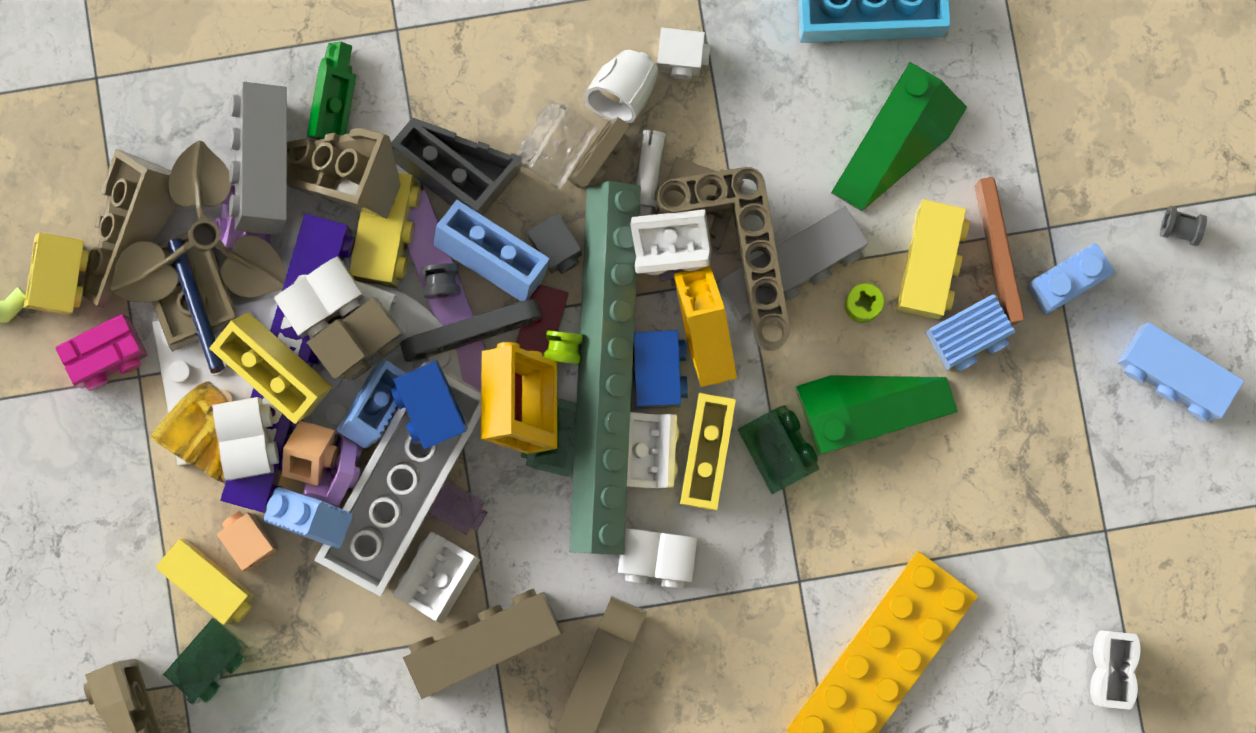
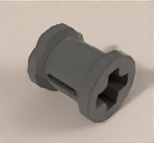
(1183, 226)

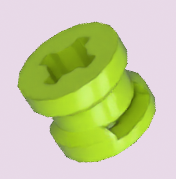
(859, 307)
(563, 346)

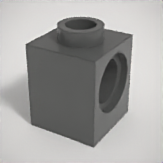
(556, 243)

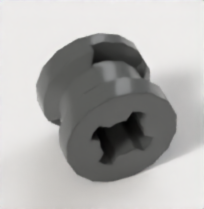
(440, 280)

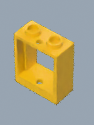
(705, 326)
(539, 399)

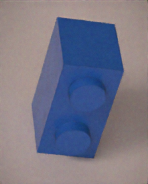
(658, 369)
(429, 405)

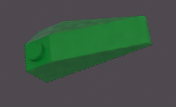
(906, 130)
(861, 408)

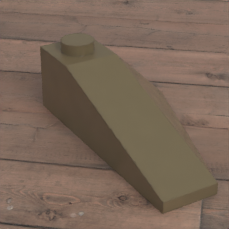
(346, 170)
(134, 212)
(121, 698)

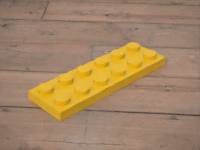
(887, 652)

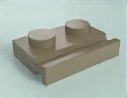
(591, 166)

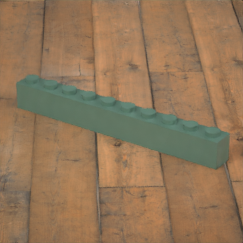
(604, 370)

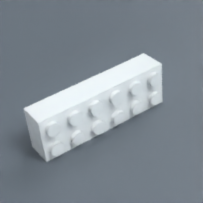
(397, 495)

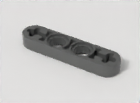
(470, 330)

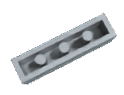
(259, 158)
(801, 259)

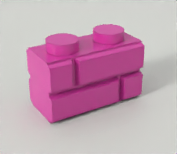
(102, 352)

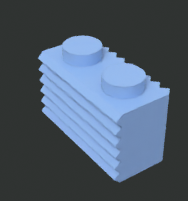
(1070, 278)
(970, 333)
(371, 406)
(308, 517)

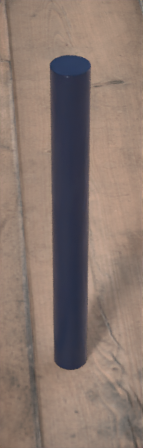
(196, 307)

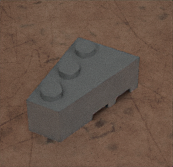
(454, 165)

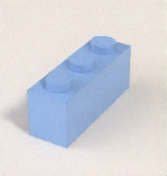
(490, 251)
(1180, 373)

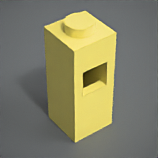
(205, 582)

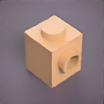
(309, 453)

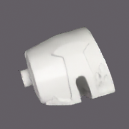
(630, 78)

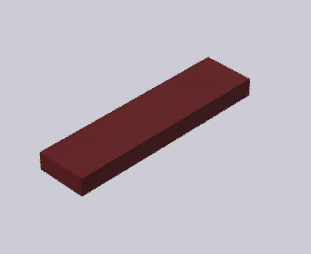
(533, 337)

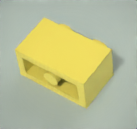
(55, 274)

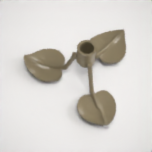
(198, 180)

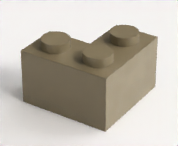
(352, 342)

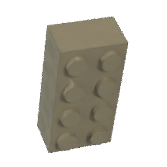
(482, 645)

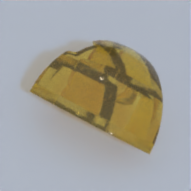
(191, 430)

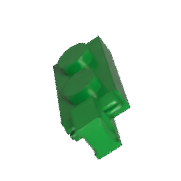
(332, 93)

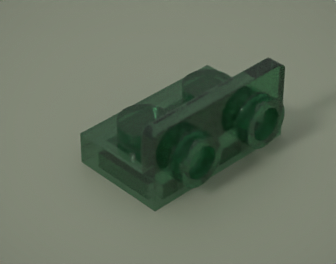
(779, 448)
(558, 460)
(206, 661)

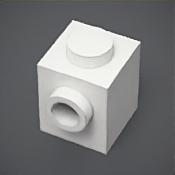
(682, 53)

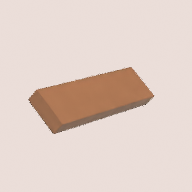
(999, 249)

